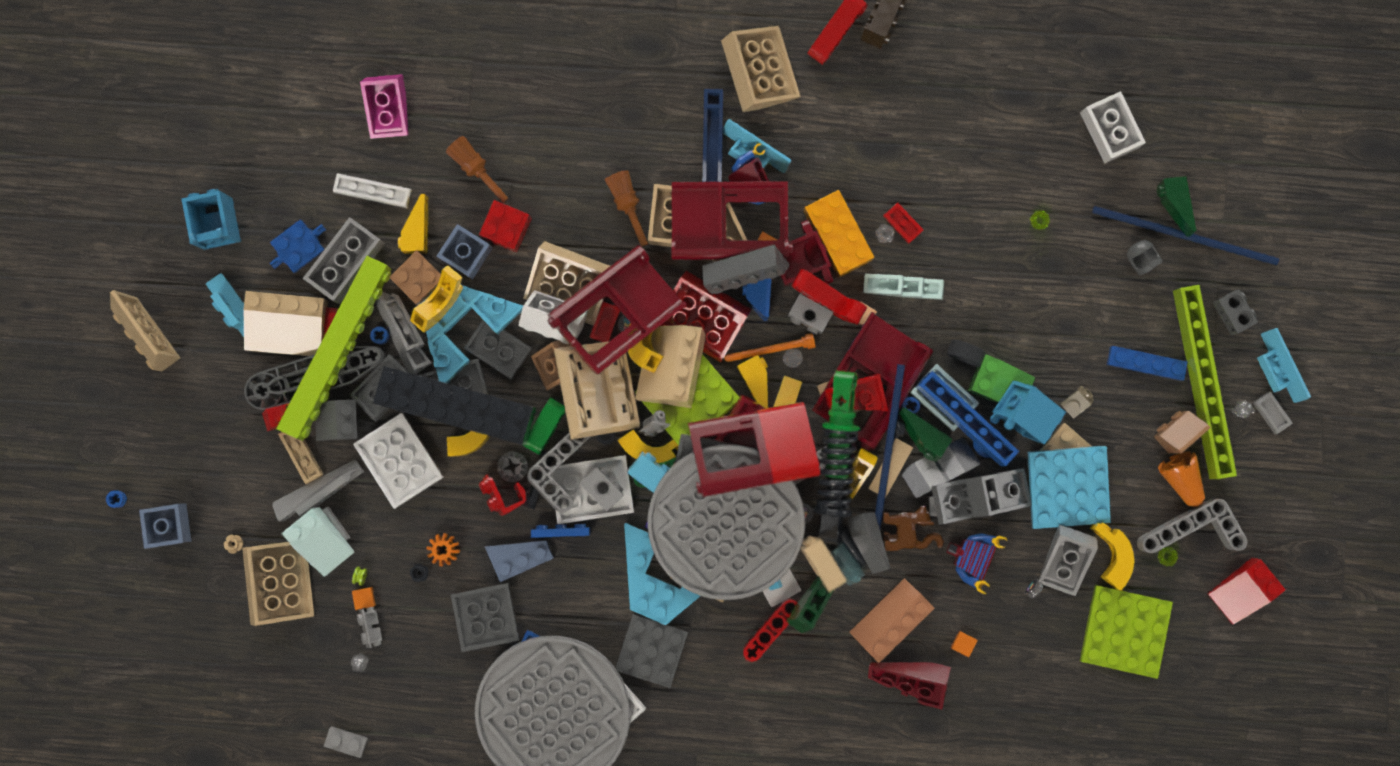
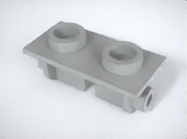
(654, 424)
(369, 634)

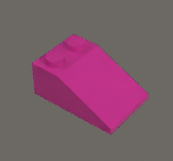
(385, 105)

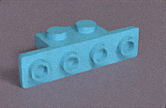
(746, 141)
(227, 302)
(1280, 367)

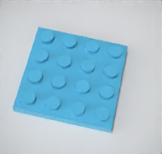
(1069, 487)

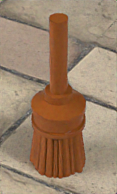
(473, 164)
(626, 200)

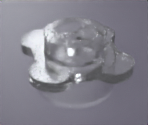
(1243, 409)

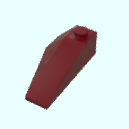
(919, 679)

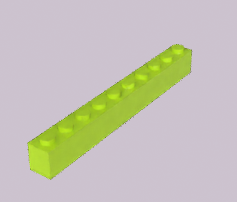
(334, 348)
(1204, 381)

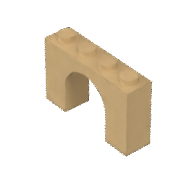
(822, 562)

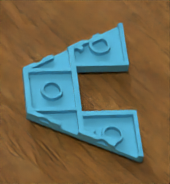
(493, 310)
(647, 593)

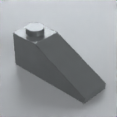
(869, 541)

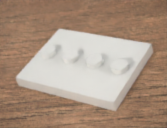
(398, 460)
(584, 505)

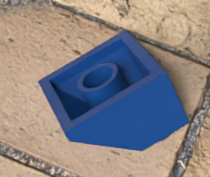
(759, 297)

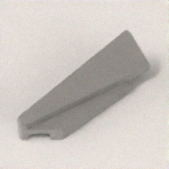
(403, 333)

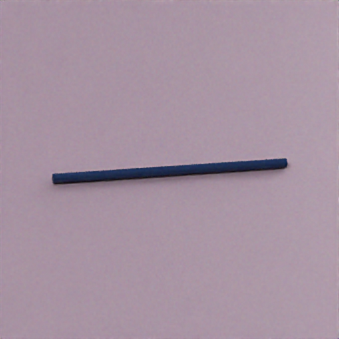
(1179, 233)
(889, 443)

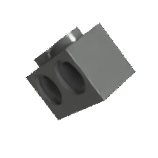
(1231, 315)

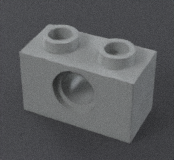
(804, 304)
(593, 480)

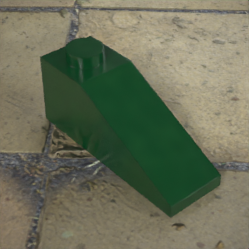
(1177, 201)
(926, 437)
(810, 607)

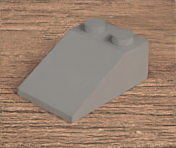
(1068, 560)

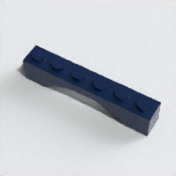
(712, 135)

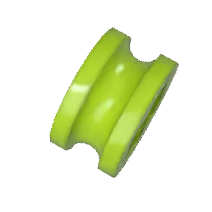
(359, 576)

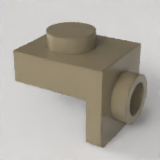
(1078, 401)

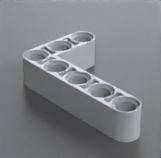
(546, 471)
(1192, 524)

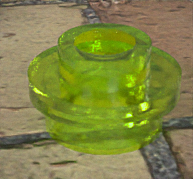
(1045, 218)
(1173, 556)

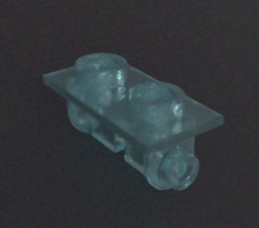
(847, 565)

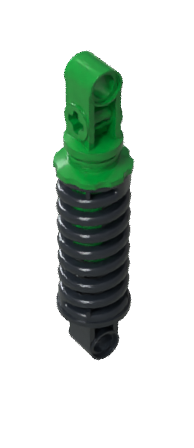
(839, 459)

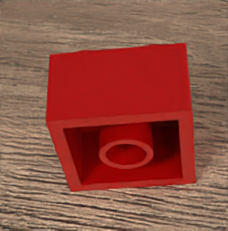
(505, 226)

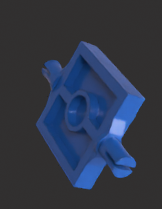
(297, 246)

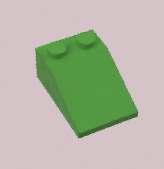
(995, 377)

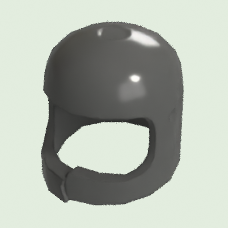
(1143, 257)

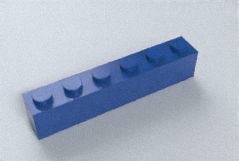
(967, 419)

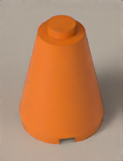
(1184, 477)

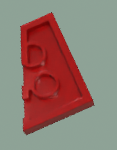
(868, 394)

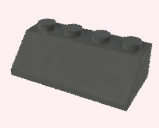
(744, 269)

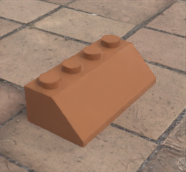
(891, 620)

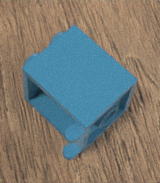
(213, 228)
(1028, 412)

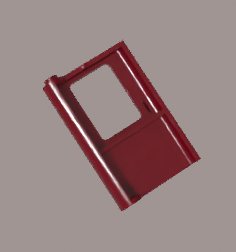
(878, 351)

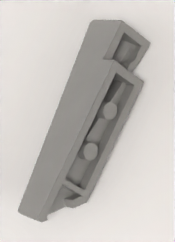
(316, 492)

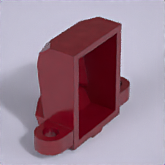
(809, 255)

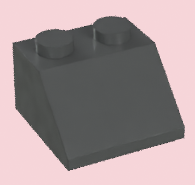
(336, 421)

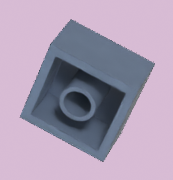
(464, 251)
(165, 525)

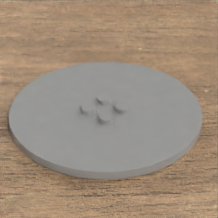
(726, 541)
(552, 706)

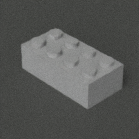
(342, 260)

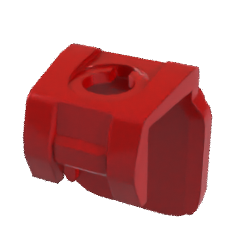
(496, 503)

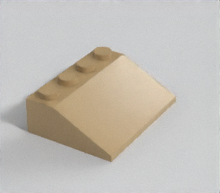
(760, 67)
(563, 274)
(283, 323)
(143, 331)
(679, 368)
(277, 584)

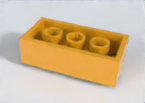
(838, 233)

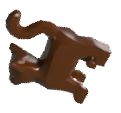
(906, 531)

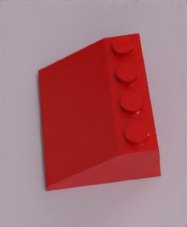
(716, 314)

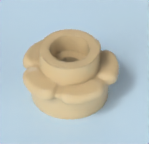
(238, 543)

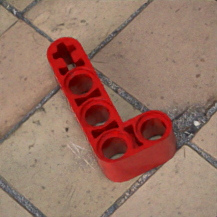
(836, 29)
(823, 294)
(767, 627)

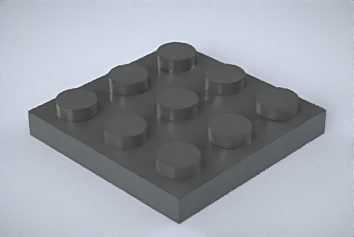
(485, 617)
(651, 650)

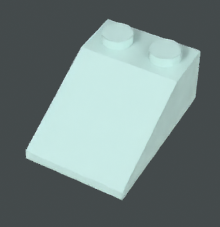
(318, 541)

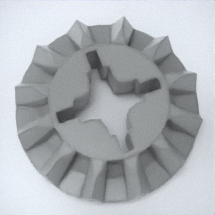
(520, 471)

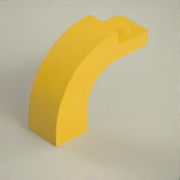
(439, 302)
(645, 355)
(465, 444)
(634, 446)
(1122, 558)

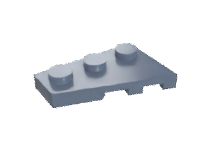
(516, 558)

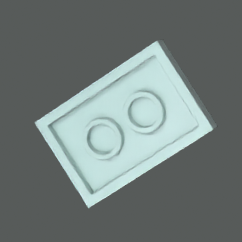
(952, 384)

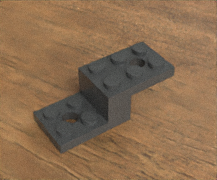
(981, 496)

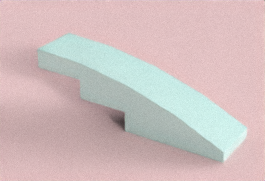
(903, 286)

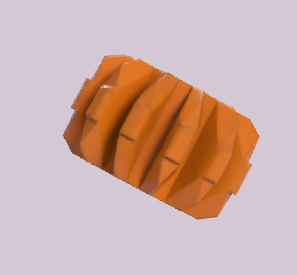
(445, 557)

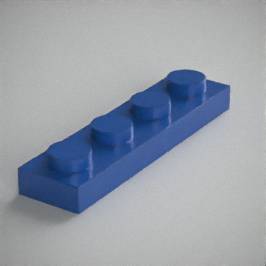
(1147, 363)

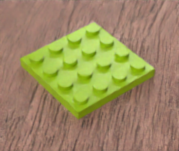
(711, 400)
(1126, 631)

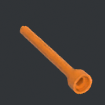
(806, 342)

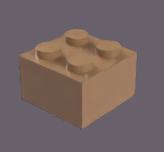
(416, 277)

